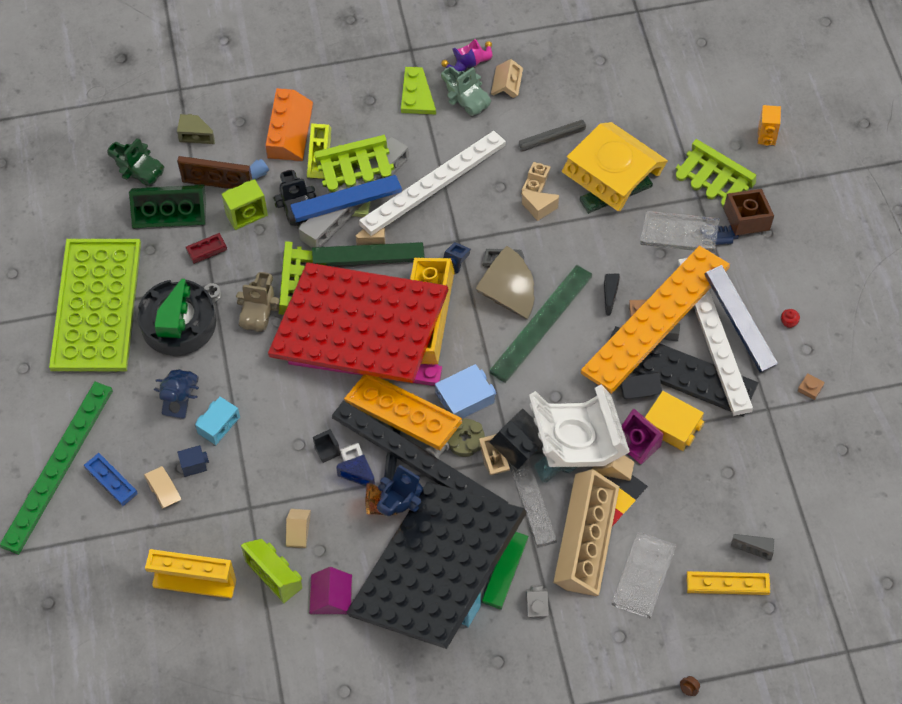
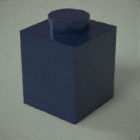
(193, 460)

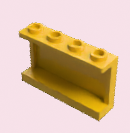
(191, 573)

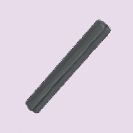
(552, 134)

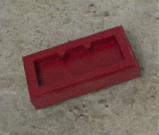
(206, 248)

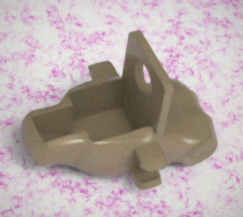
(257, 303)

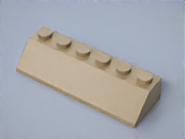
(586, 533)

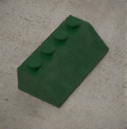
(168, 206)

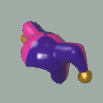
(470, 55)

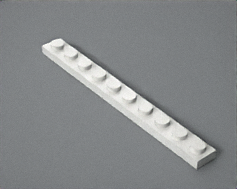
(431, 183)
(722, 354)

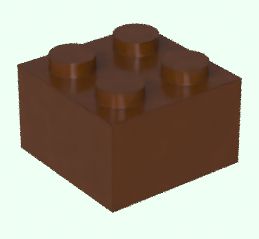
(748, 212)

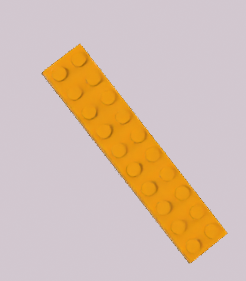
(652, 321)

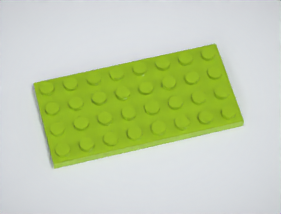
(95, 305)

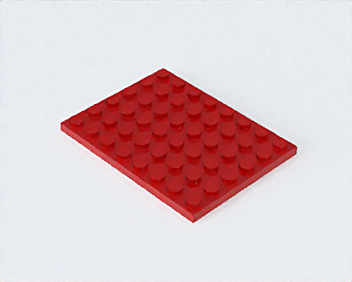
(359, 322)

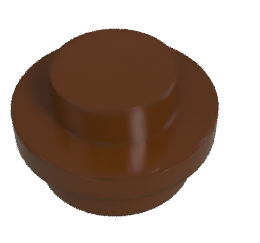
(690, 686)

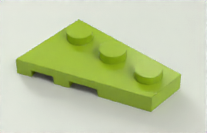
(416, 93)

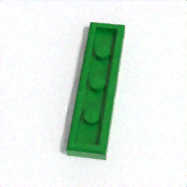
(505, 572)

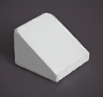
(350, 451)

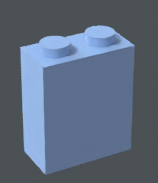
(465, 392)

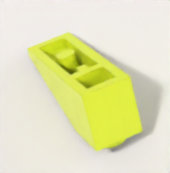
(319, 140)

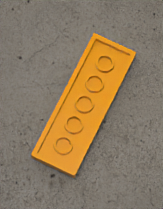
(403, 411)

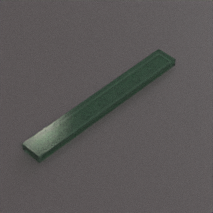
(540, 324)

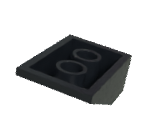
(517, 439)

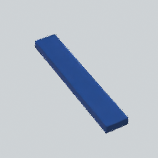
(346, 198)

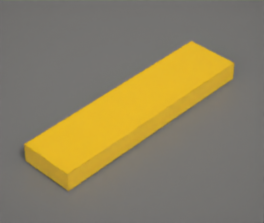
(728, 583)

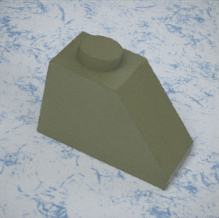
(194, 130)

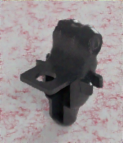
(292, 191)

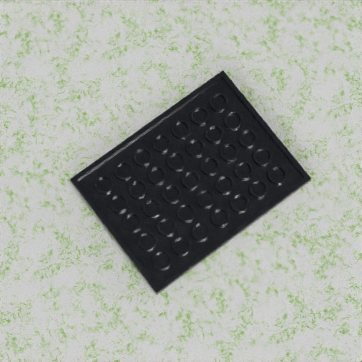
(437, 564)

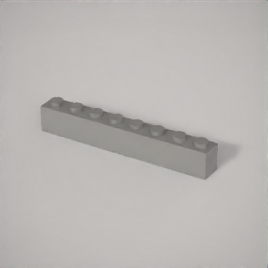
(320, 228)

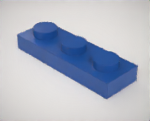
(110, 479)

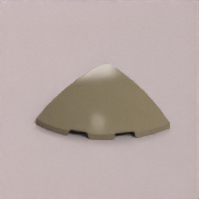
(509, 283)

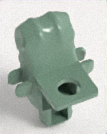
(466, 90)

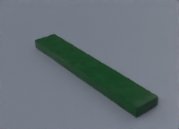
(367, 254)

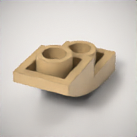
(536, 178)
(162, 487)

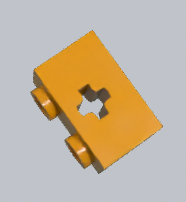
(769, 125)

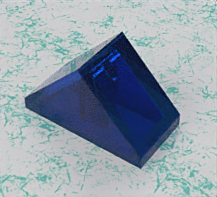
(356, 470)

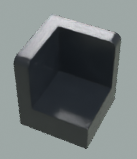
(326, 446)

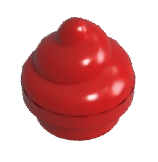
(790, 318)

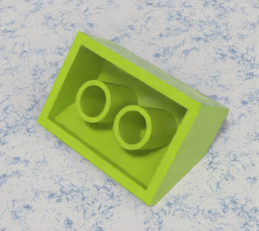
(272, 569)

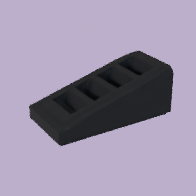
(611, 284)

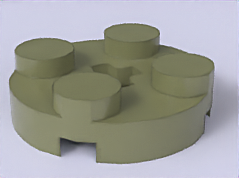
(471, 445)

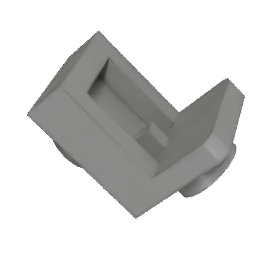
(537, 601)

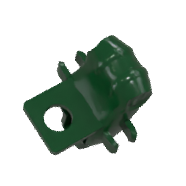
(135, 161)

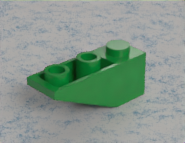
(171, 313)

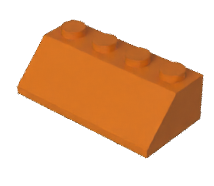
(288, 125)

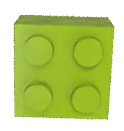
(244, 204)

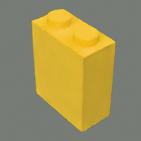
(675, 420)

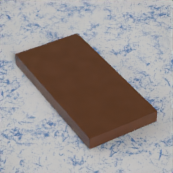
(213, 172)

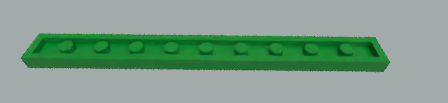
(56, 468)

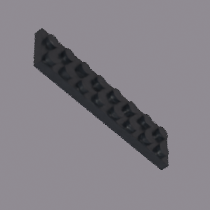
(688, 375)

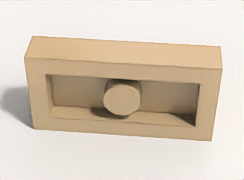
(507, 78)

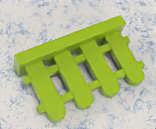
(350, 153)
(712, 162)
(290, 270)

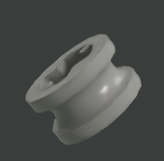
(217, 293)

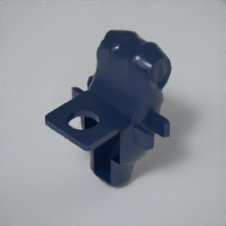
(177, 388)
(399, 493)

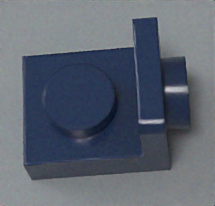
(458, 254)

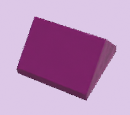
(641, 436)
(330, 591)

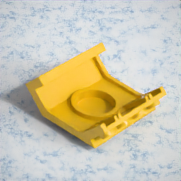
(612, 164)

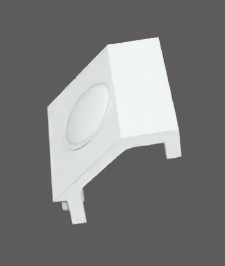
(579, 432)

